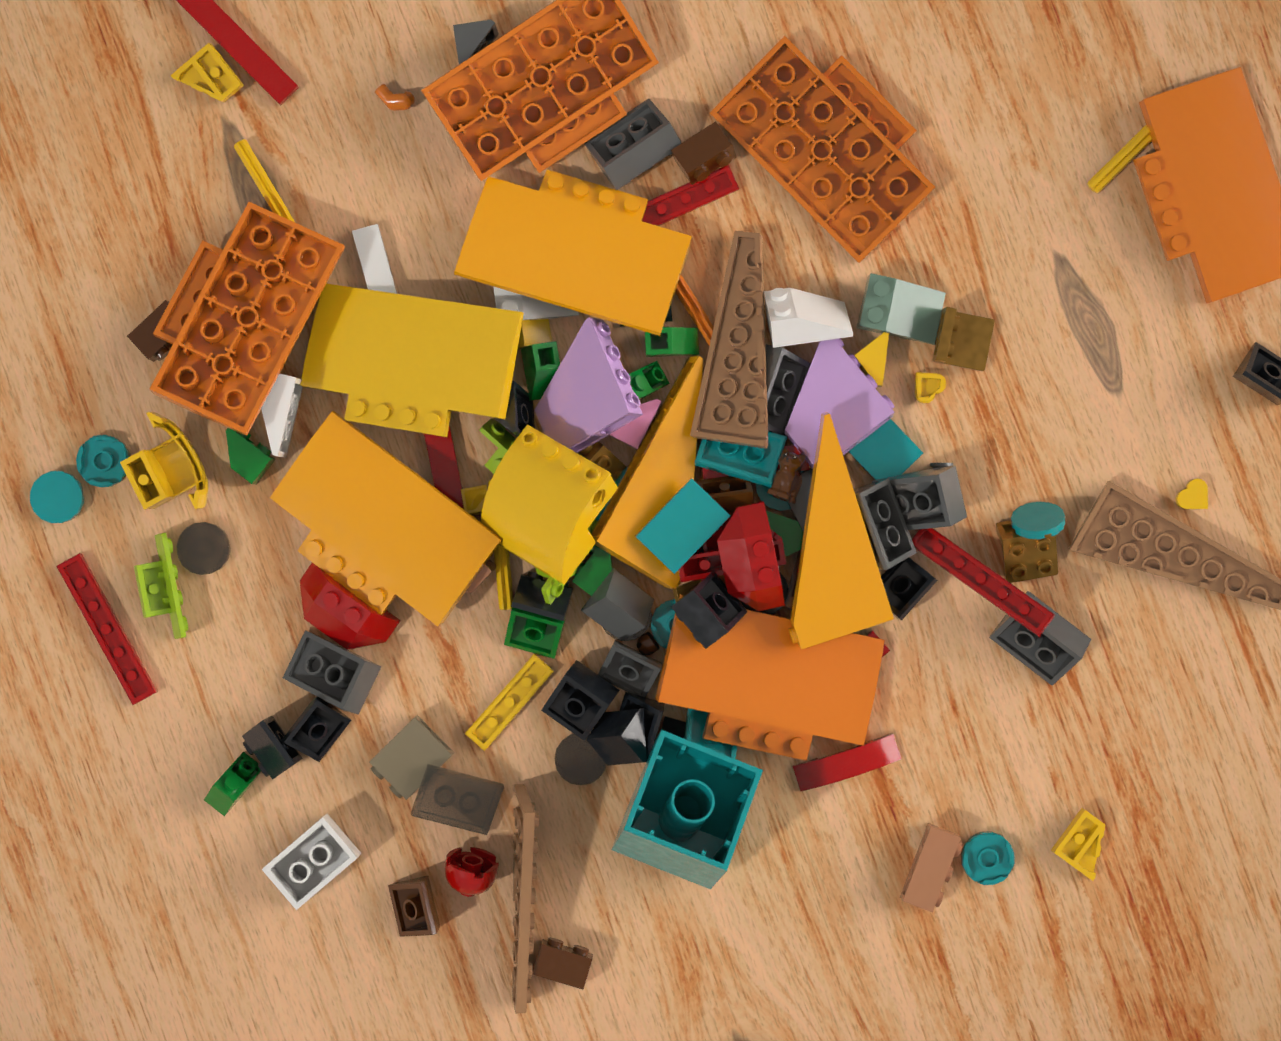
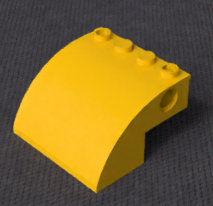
(545, 503)

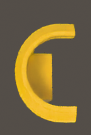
(167, 469)

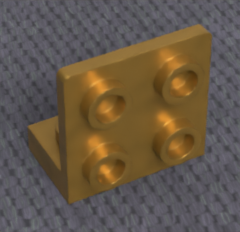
(963, 340)
(1026, 557)

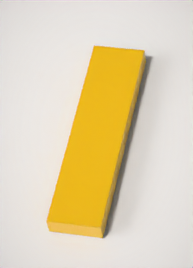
(509, 702)

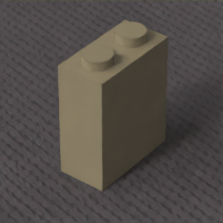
(407, 756)

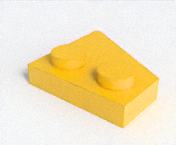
(209, 74)
(1081, 843)

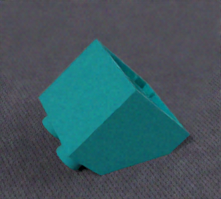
(687, 810)

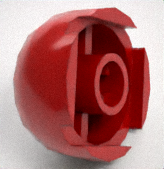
(471, 871)

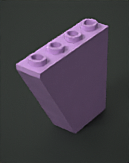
(840, 388)
(588, 392)

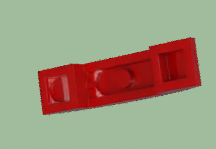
(847, 763)

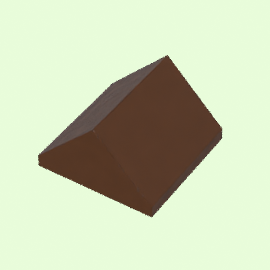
(414, 907)

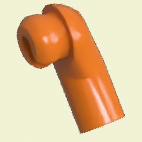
(395, 101)

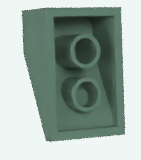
(901, 309)

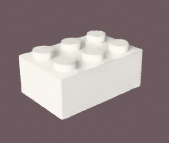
(311, 861)

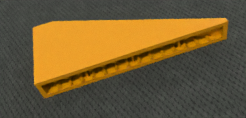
(653, 477)
(837, 570)

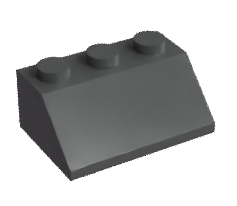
(633, 144)
(784, 382)
(884, 524)
(1050, 654)

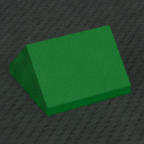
(533, 632)

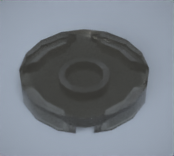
(203, 548)
(578, 761)

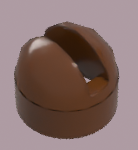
(647, 644)

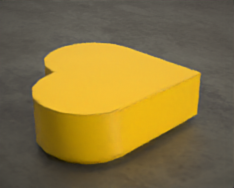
(927, 386)
(1194, 495)

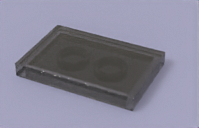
(457, 799)

